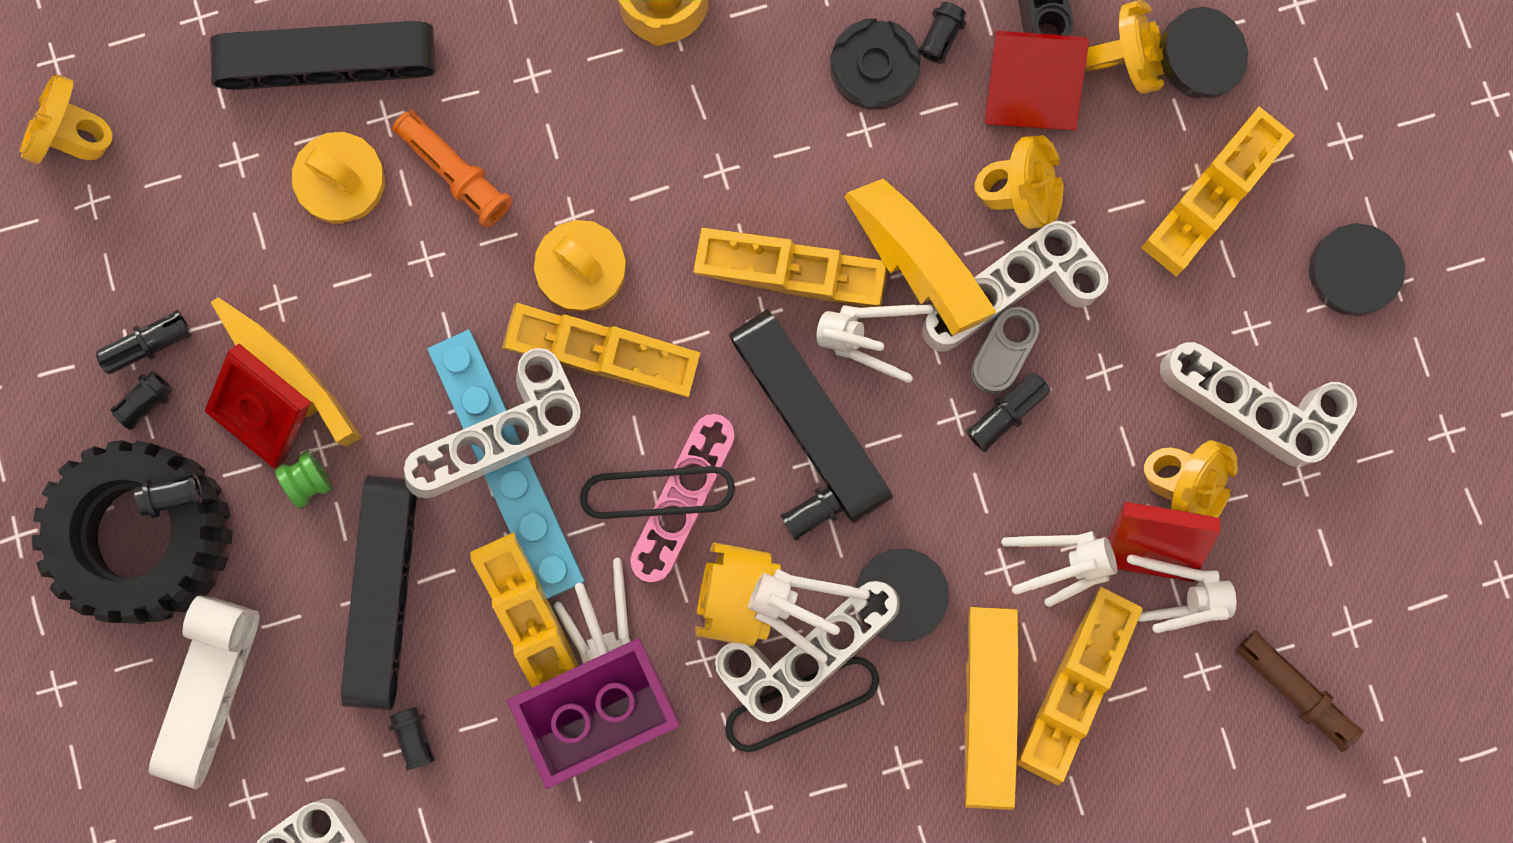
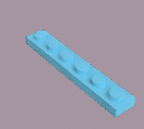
(516, 484)

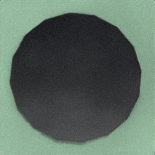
(1203, 53)
(875, 64)
(1357, 269)
(919, 588)

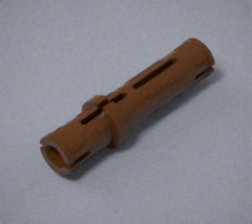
(1314, 705)

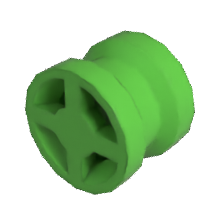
(303, 479)

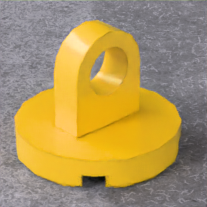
(1136, 48)
(58, 124)
(338, 177)
(1030, 185)
(580, 266)
(1201, 478)

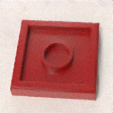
(1036, 80)
(257, 406)
(1162, 536)

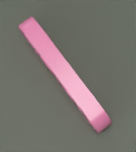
(676, 495)

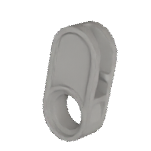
(1000, 358)

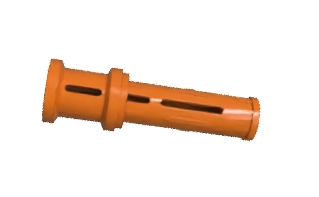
(465, 181)

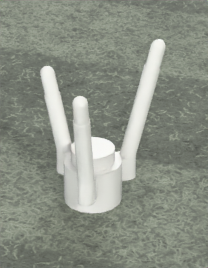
(846, 334)
(1091, 561)
(775, 599)
(1206, 601)
(599, 643)

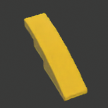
(1217, 191)
(921, 253)
(790, 268)
(603, 350)
(288, 367)
(523, 610)
(1079, 686)
(991, 708)

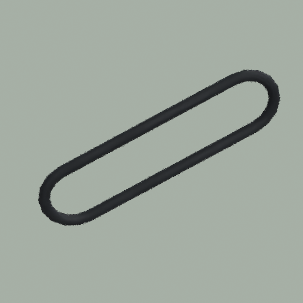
(657, 473)
(793, 730)

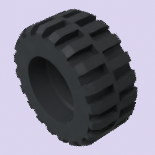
(72, 526)

